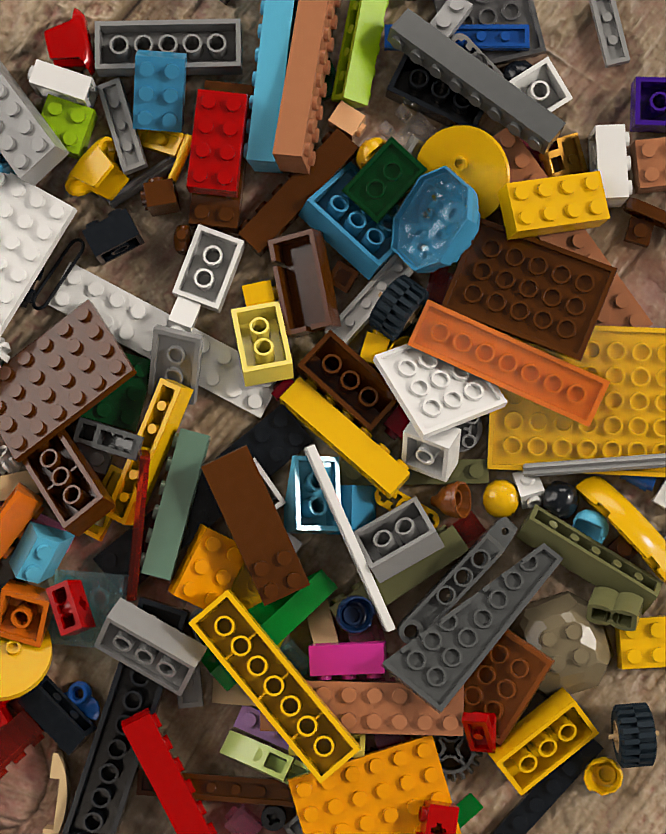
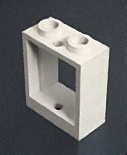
(63, 83)

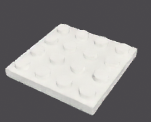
(434, 391)

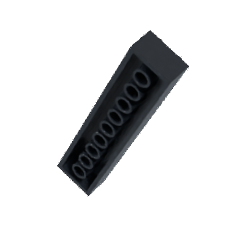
(111, 760)

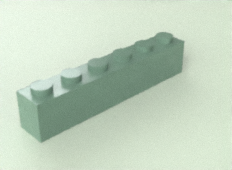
(175, 505)

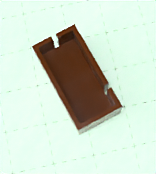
(305, 284)

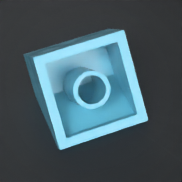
(39, 552)

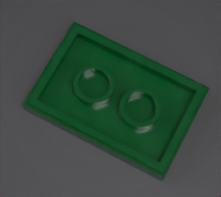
(384, 180)

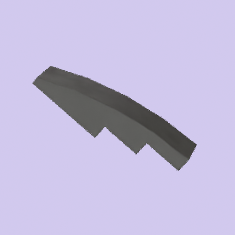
(105, 438)

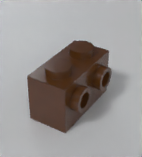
(160, 197)

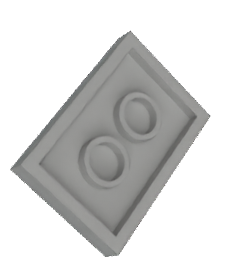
(175, 357)

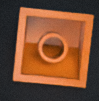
(24, 613)

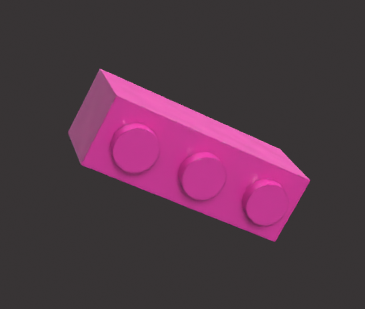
(347, 659)

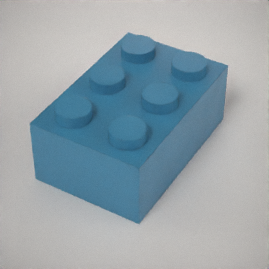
(159, 90)

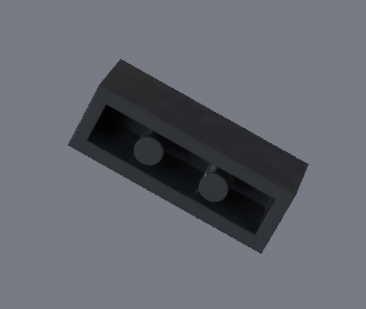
(57, 715)

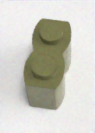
(614, 608)

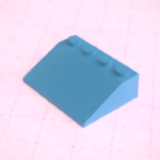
(348, 227)

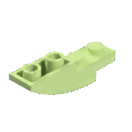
(262, 757)

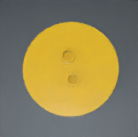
(473, 157)
(22, 666)

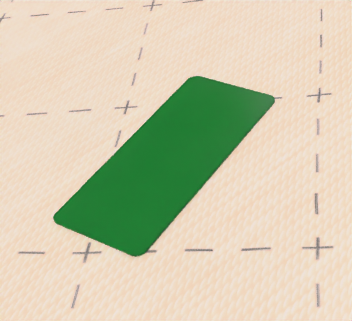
(468, 809)

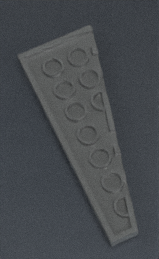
(451, 649)

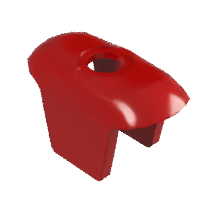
(71, 44)

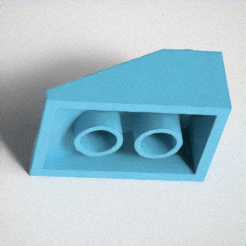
(305, 504)

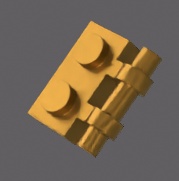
(569, 156)

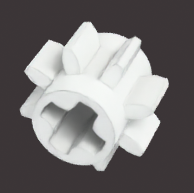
(7, 462)

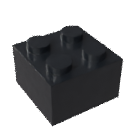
(112, 236)

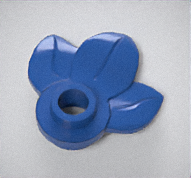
(87, 703)

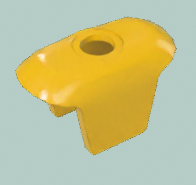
(97, 172)

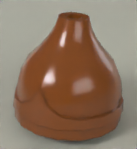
(453, 500)

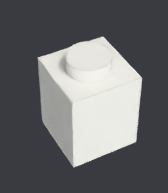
(184, 314)

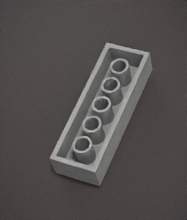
(210, 45)
(24, 134)

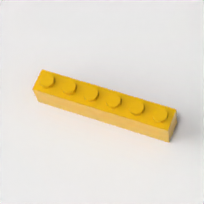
(158, 432)
(345, 437)

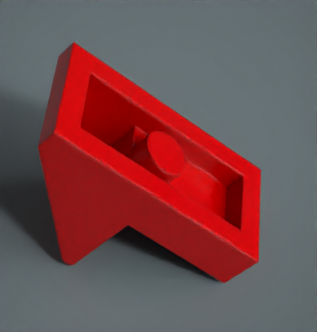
(480, 731)

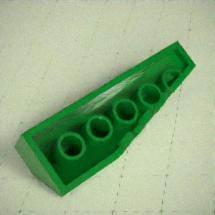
(278, 619)

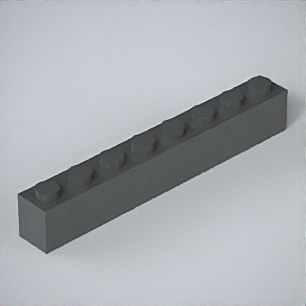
(475, 81)

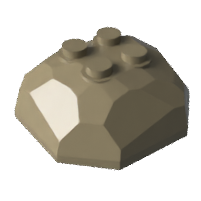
(563, 633)

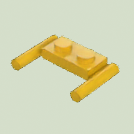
(169, 144)

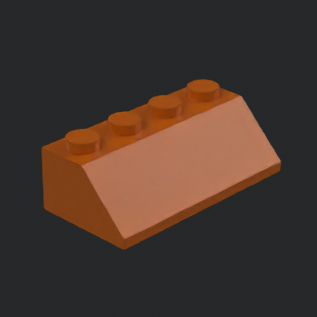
(15, 515)

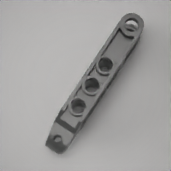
(430, 607)

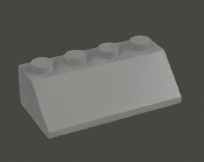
(150, 646)

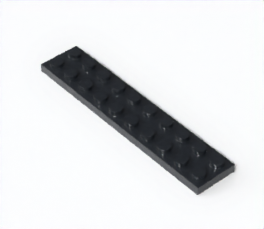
(270, 442)

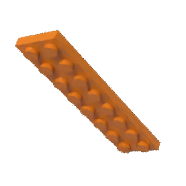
(508, 363)

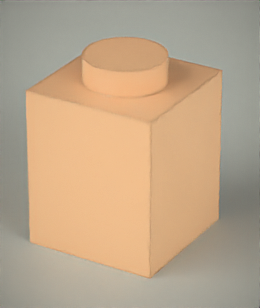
(347, 120)

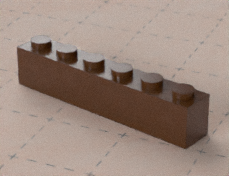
(288, 199)

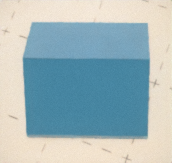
(358, 505)

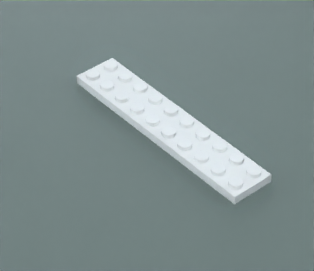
(133, 325)

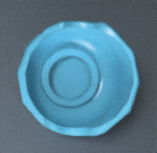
(592, 524)

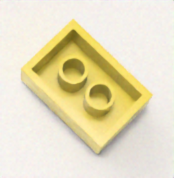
(262, 343)

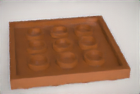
(506, 681)

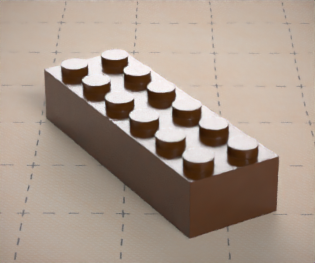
(220, 211)

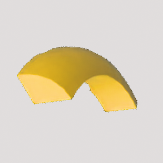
(627, 521)

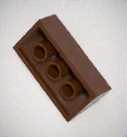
(348, 381)

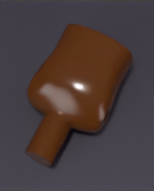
(182, 239)

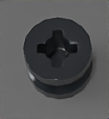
(275, 813)

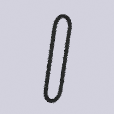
(64, 276)

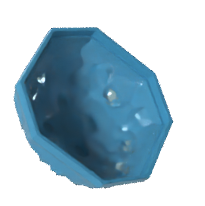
(436, 221)

